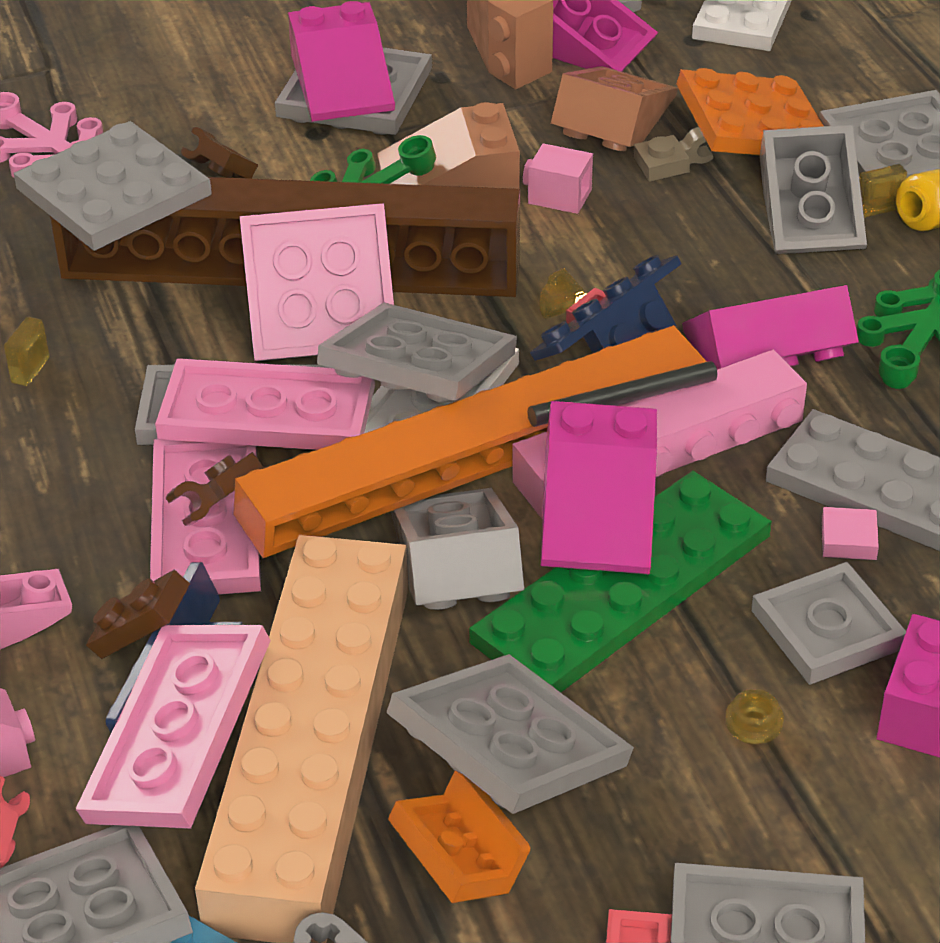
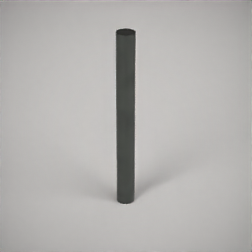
(633, 390)

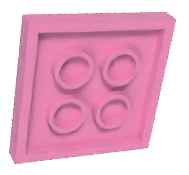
(313, 275)

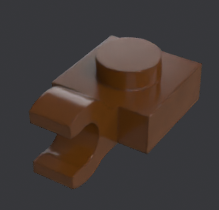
(223, 159)
(221, 484)

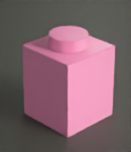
(559, 178)

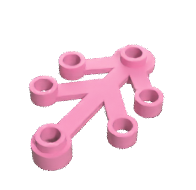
(39, 137)

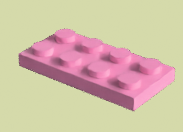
(262, 405)
(214, 539)
(174, 726)

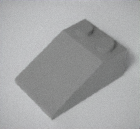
(812, 189)
(460, 548)

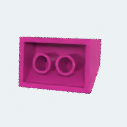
(790, 325)

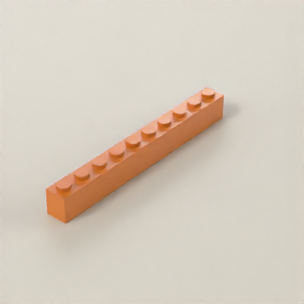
(430, 450)

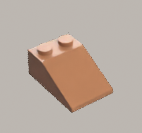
(513, 38)
(610, 106)
(471, 149)

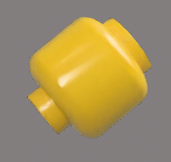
(920, 200)

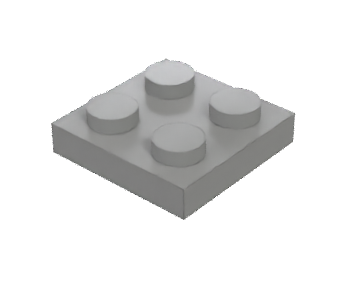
(828, 622)

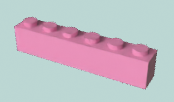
(698, 420)

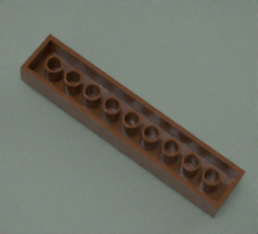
(436, 236)

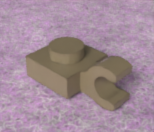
(667, 157)

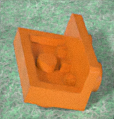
(462, 840)

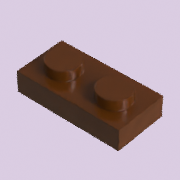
(137, 614)

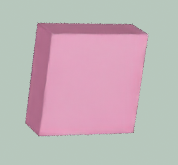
(849, 533)

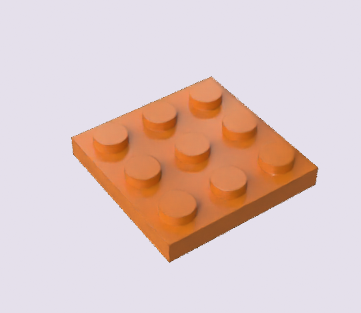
(740, 106)

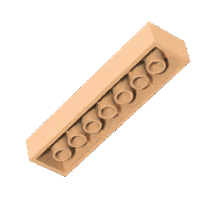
(305, 741)

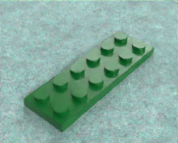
(583, 616)

